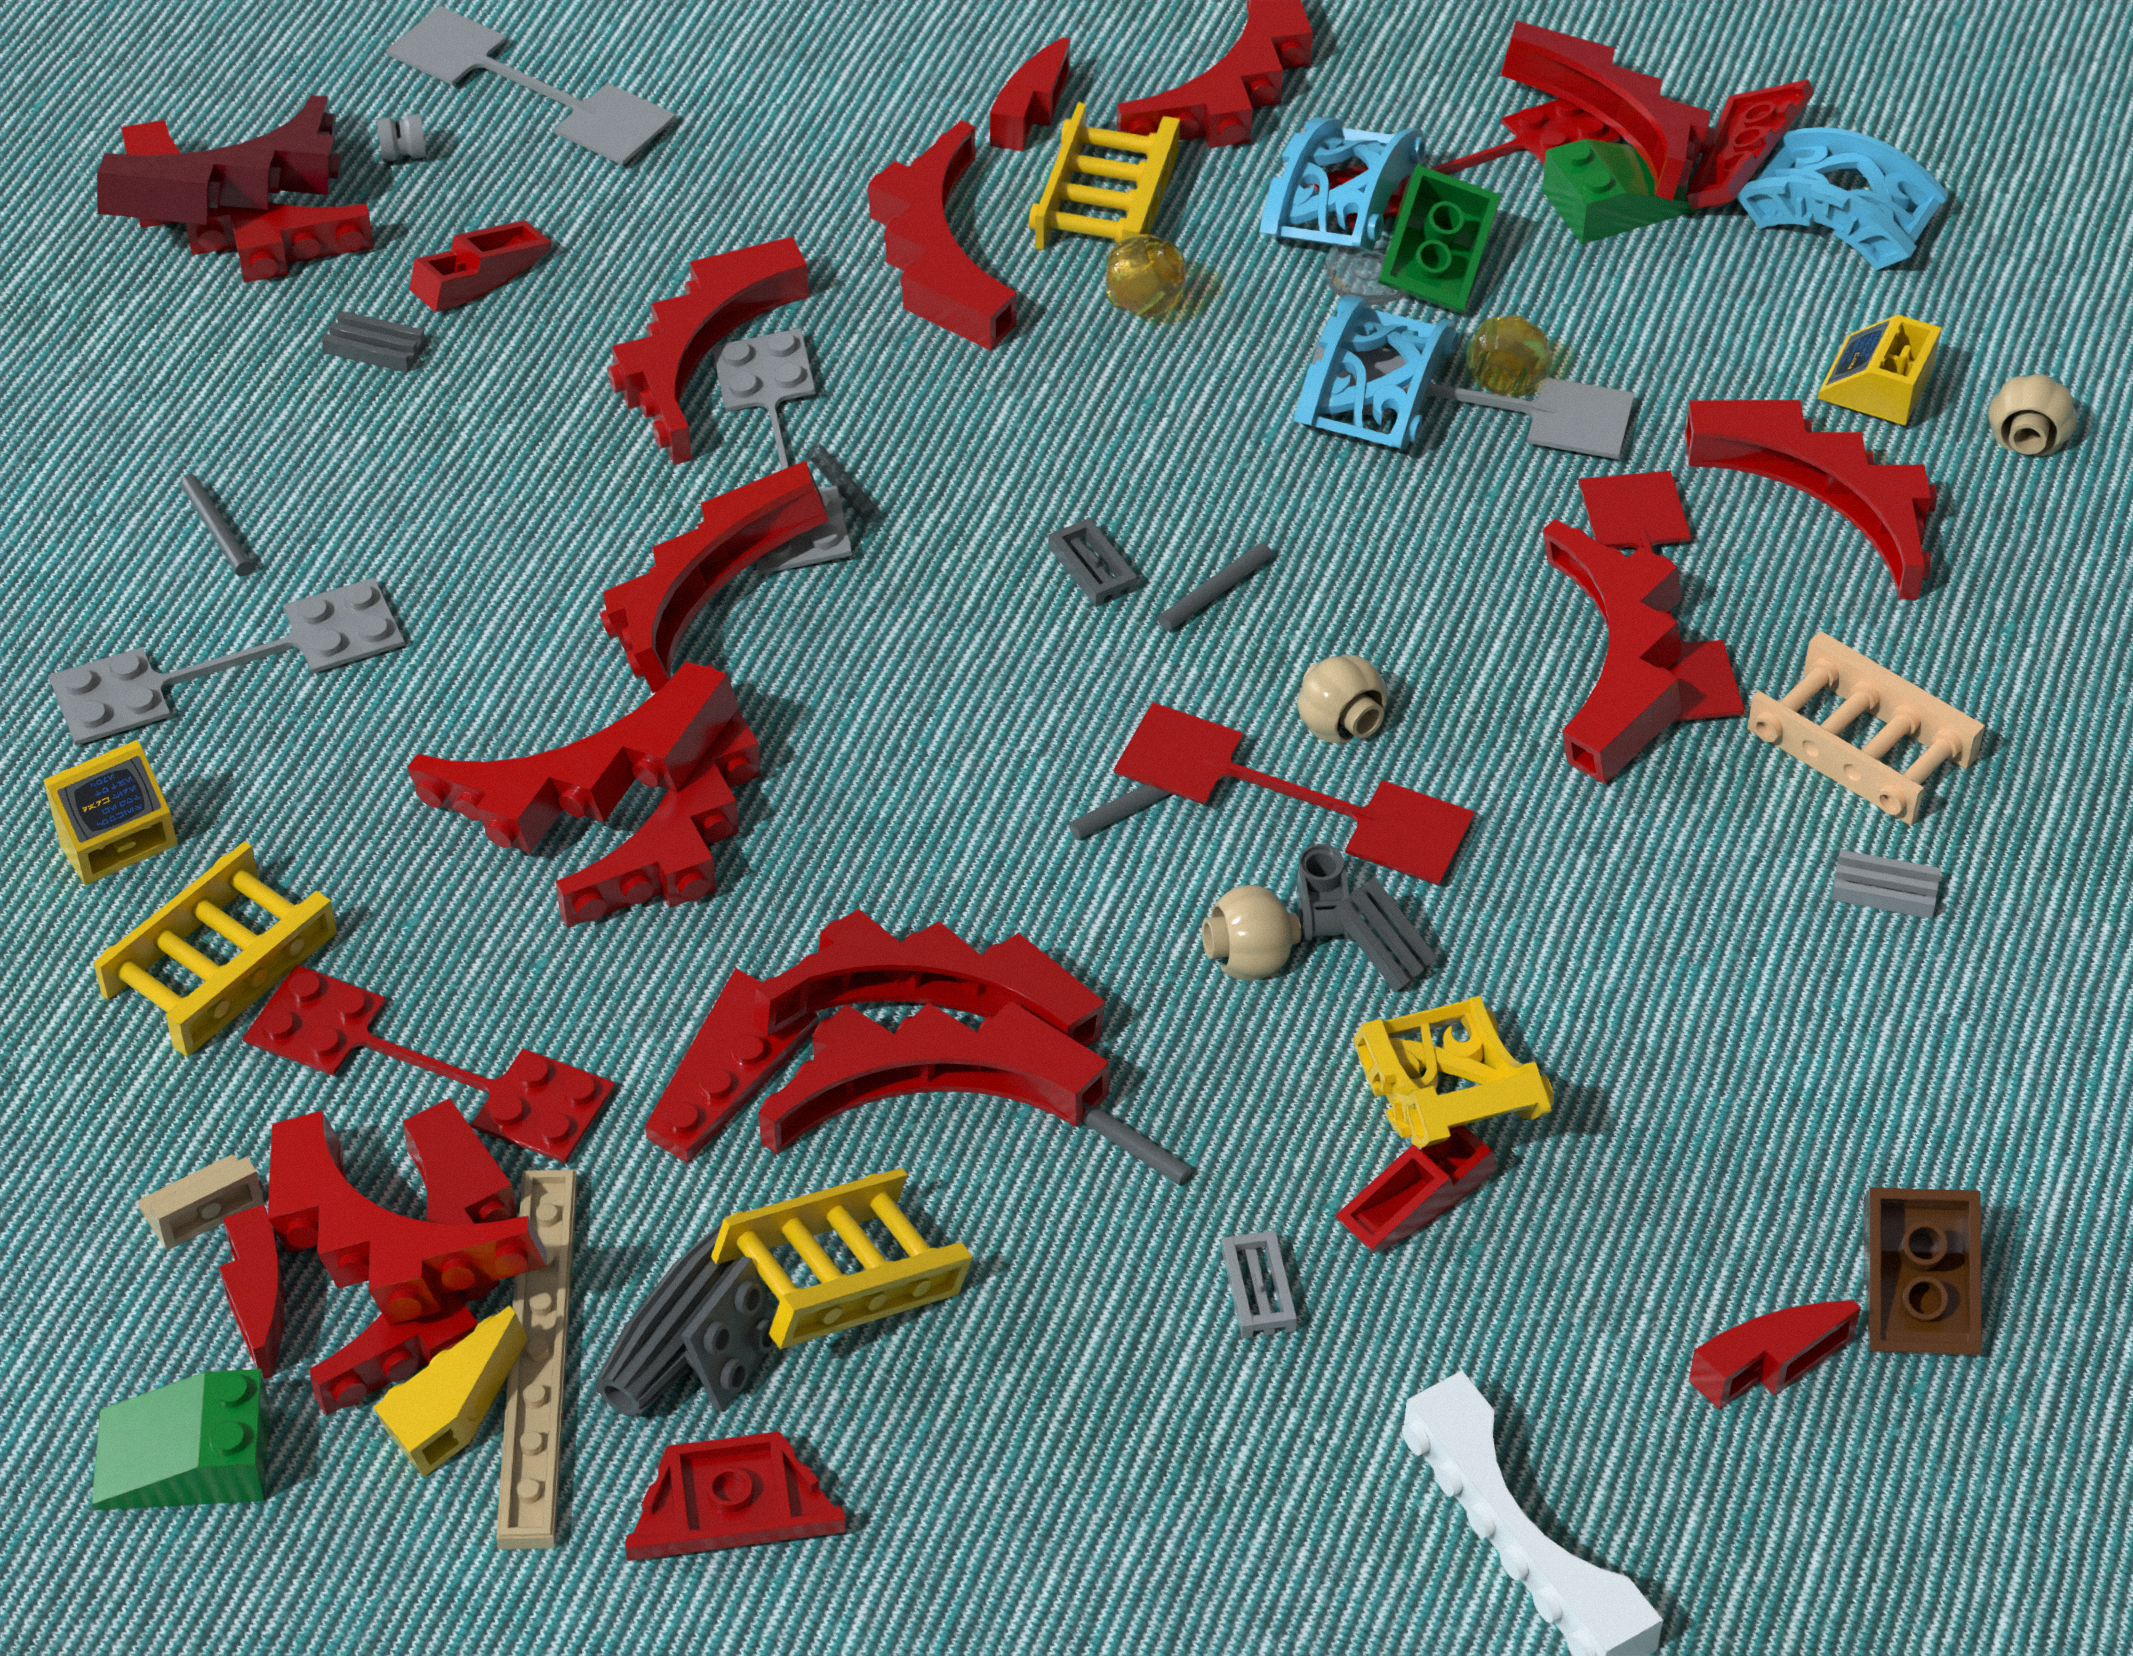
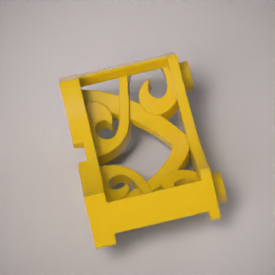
(1482, 1059)

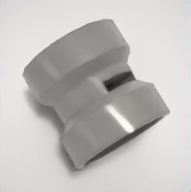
(410, 135)

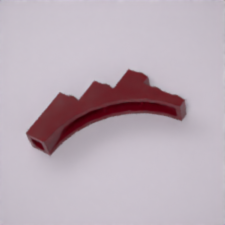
(240, 175)

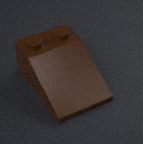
(1923, 1271)

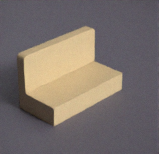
(201, 1200)

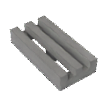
(1887, 877)
(1265, 1320)

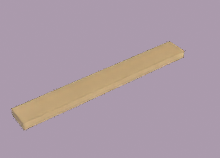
(539, 1374)

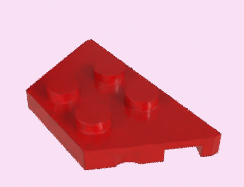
(730, 1497)

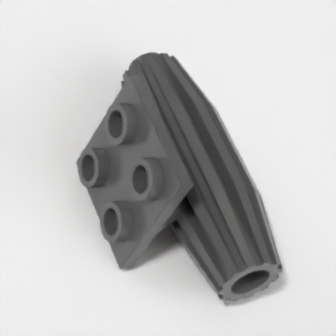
(696, 1319)

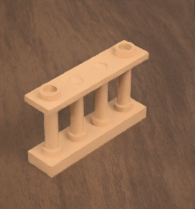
(1884, 695)

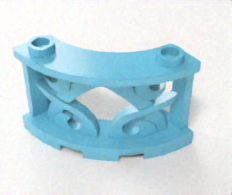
(1326, 143)
(1797, 192)
(1363, 330)

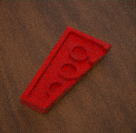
(1743, 139)
(722, 1070)

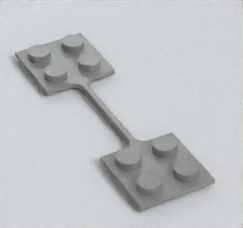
(606, 123)
(764, 374)
(1563, 416)
(127, 692)

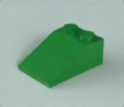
(1605, 189)
(1438, 238)
(185, 1444)

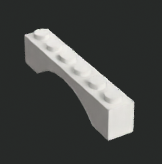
(1591, 1606)

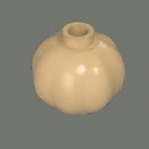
(2035, 403)
(1345, 692)
(1252, 931)

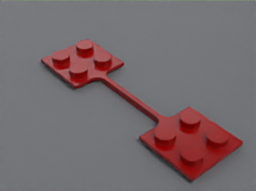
(1534, 129)
(1645, 513)
(1393, 830)
(532, 1105)

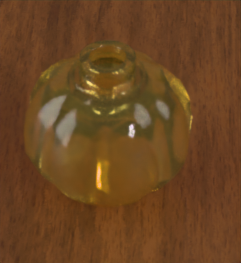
(1145, 275)
(1503, 350)

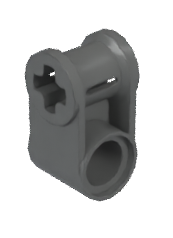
(1320, 889)

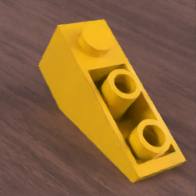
(448, 1399)

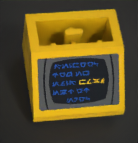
(1883, 368)
(110, 812)

